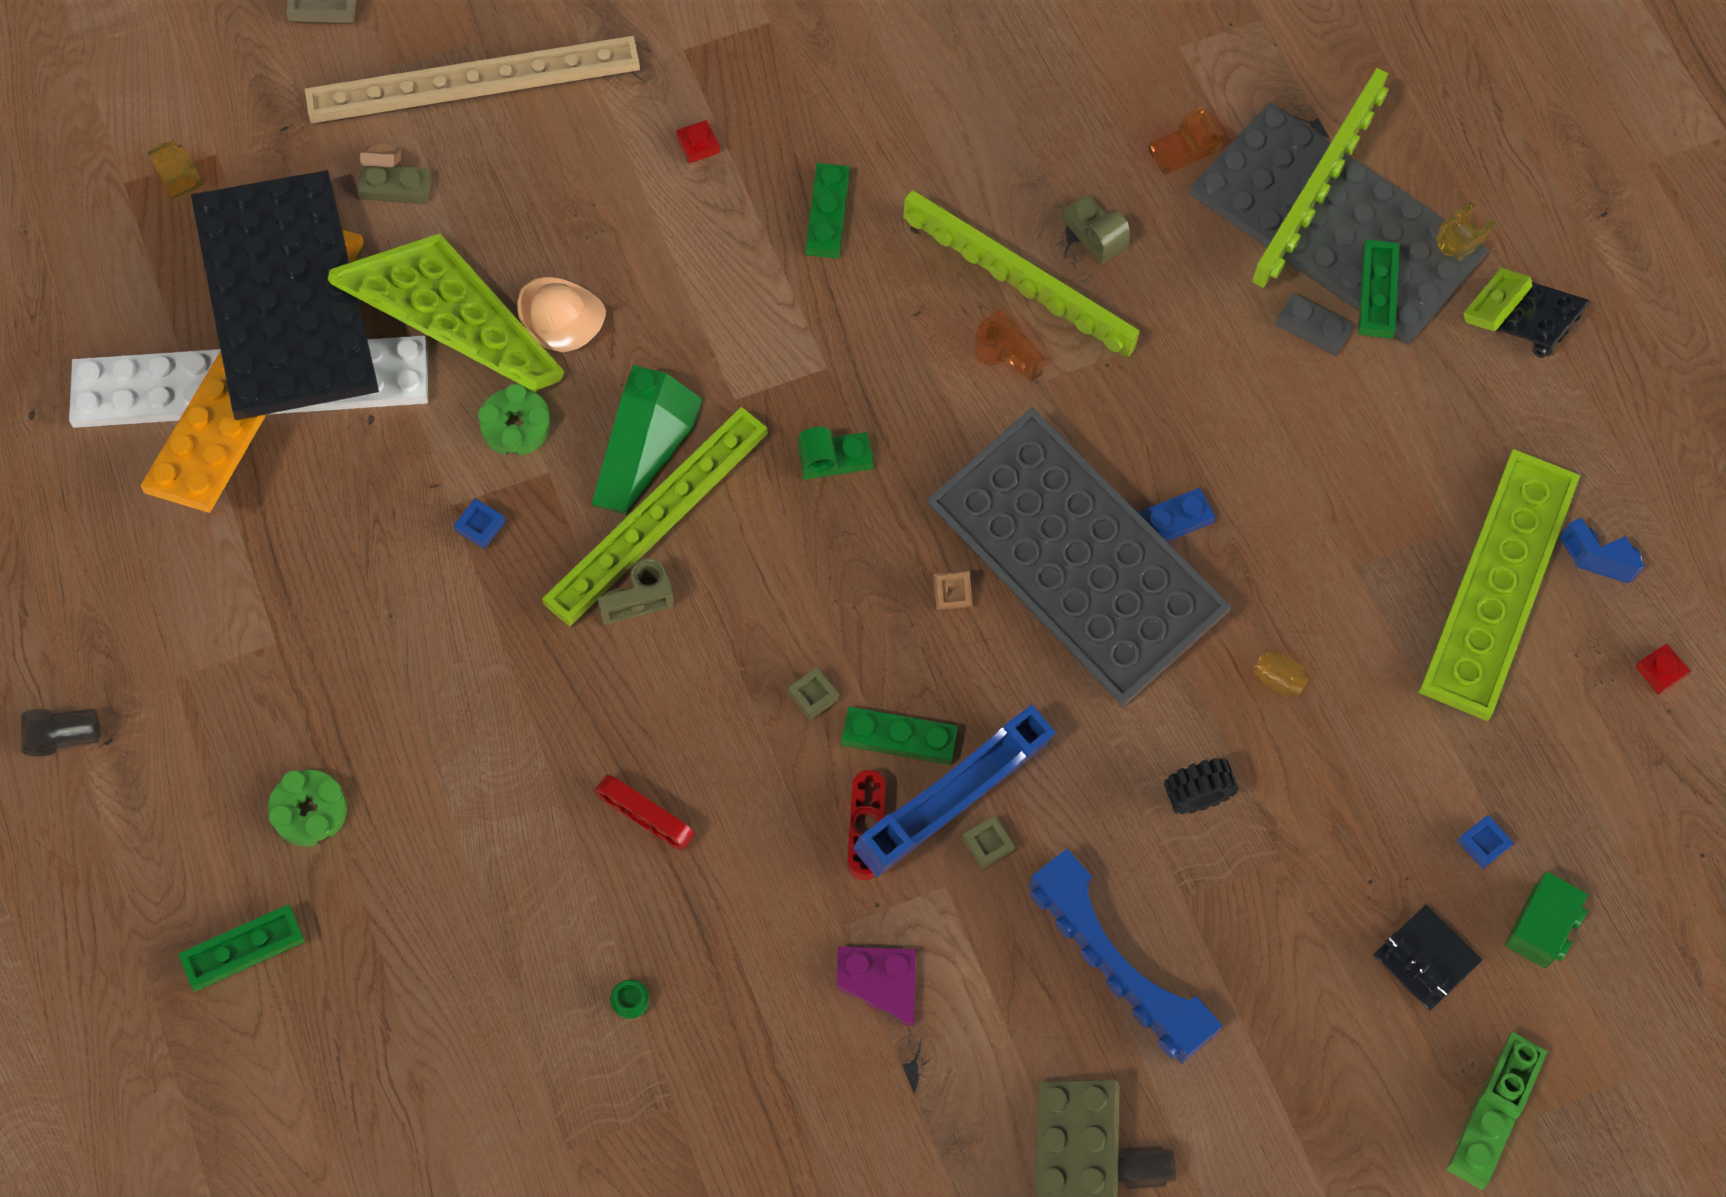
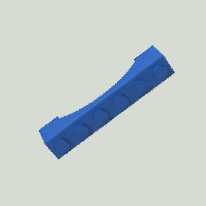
(953, 793)
(1178, 1022)

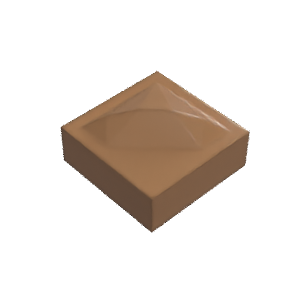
(381, 155)
(952, 590)

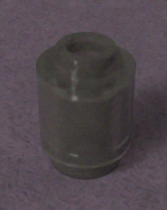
(1146, 1167)

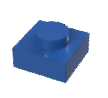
(479, 523)
(1485, 842)

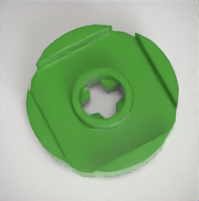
(509, 403)
(315, 826)

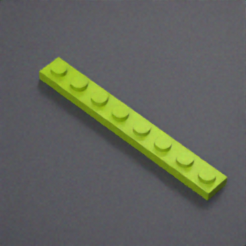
(1317, 187)
(1021, 274)
(654, 517)

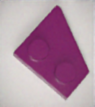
(880, 978)

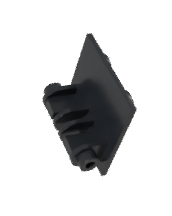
(1544, 317)
(1427, 957)

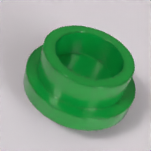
(629, 999)

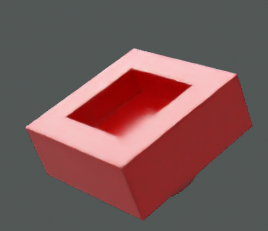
(698, 141)
(1662, 669)

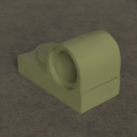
(1099, 232)
(642, 599)

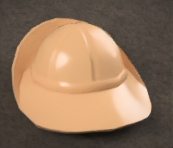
(560, 313)

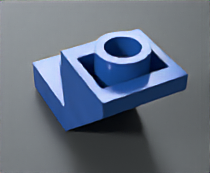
(1614, 560)

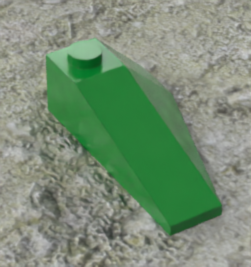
(647, 429)

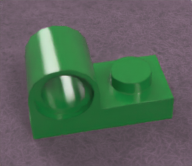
(829, 456)

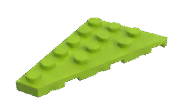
(445, 299)

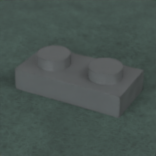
(1314, 324)

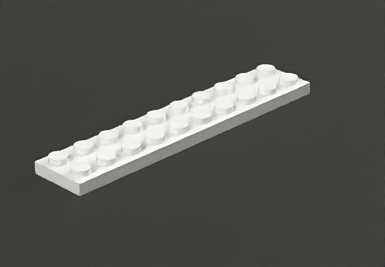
(163, 384)

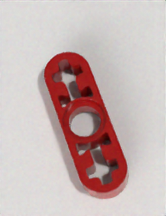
(857, 798)
(644, 812)

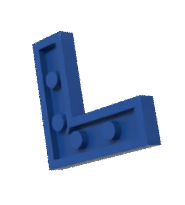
(1180, 515)

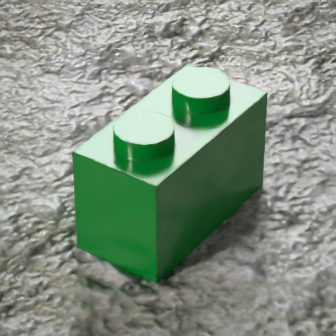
(1547, 920)

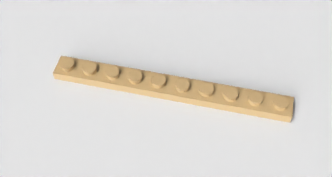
(471, 79)

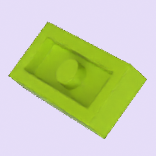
(1498, 299)

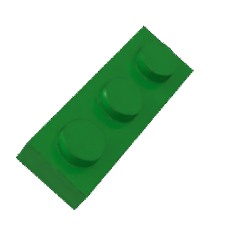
(827, 210)
(1378, 289)
(899, 735)
(241, 948)

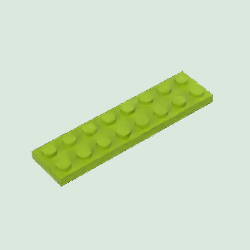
(1499, 585)

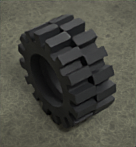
(1201, 786)

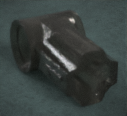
(46, 731)

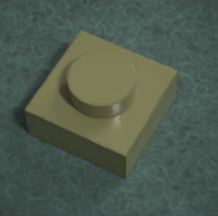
(813, 693)
(988, 842)

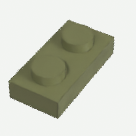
(395, 184)

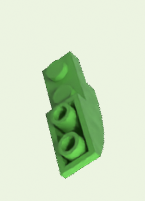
(1496, 1110)

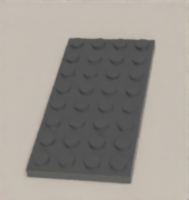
(1265, 173)
(1078, 556)

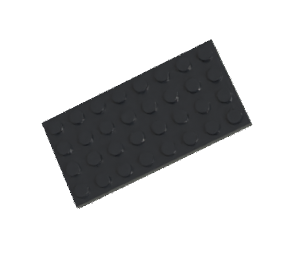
(277, 318)

